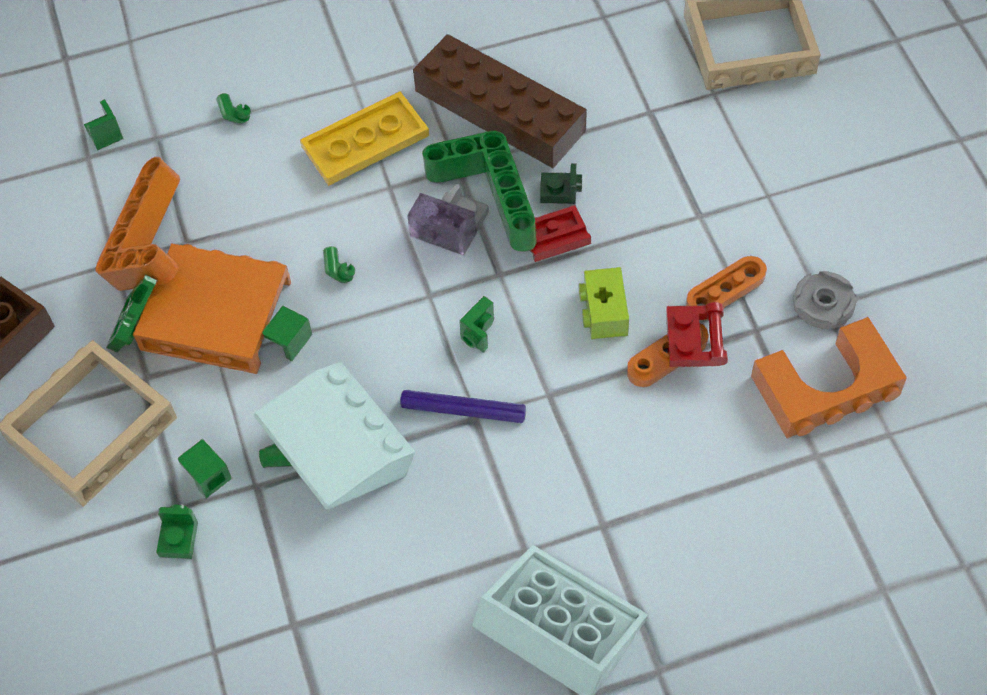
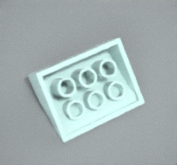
(336, 436)
(558, 621)

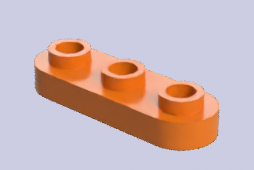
(730, 278)
(656, 360)

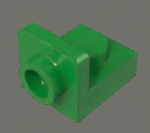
(475, 324)
(177, 532)

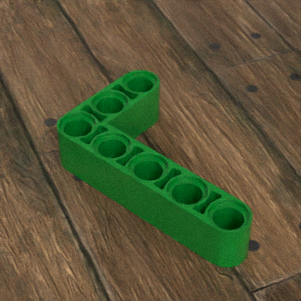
(490, 155)

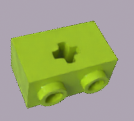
(605, 303)

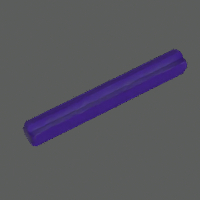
(463, 406)

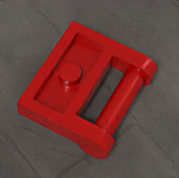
(685, 336)

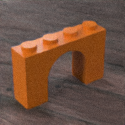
(803, 408)

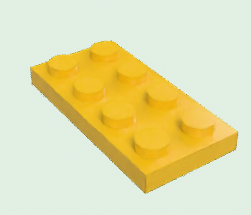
(364, 138)

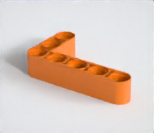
(129, 248)

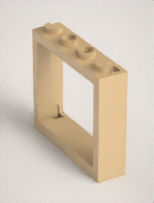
(754, 69)
(114, 456)

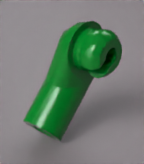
(231, 113)
(334, 269)

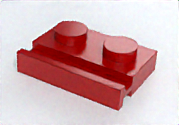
(559, 233)

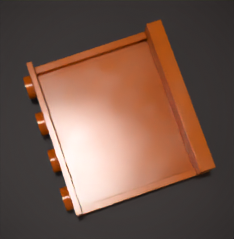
(212, 308)

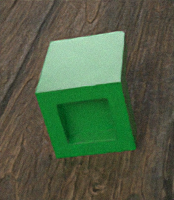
(104, 129)
(289, 331)
(205, 468)

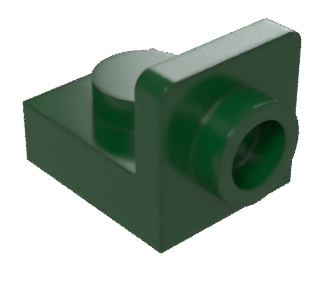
(560, 187)

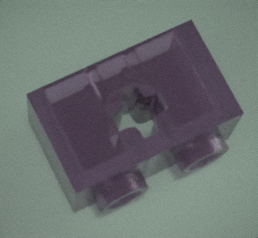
(442, 224)

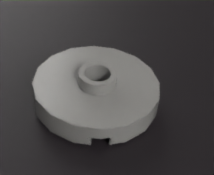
(829, 288)

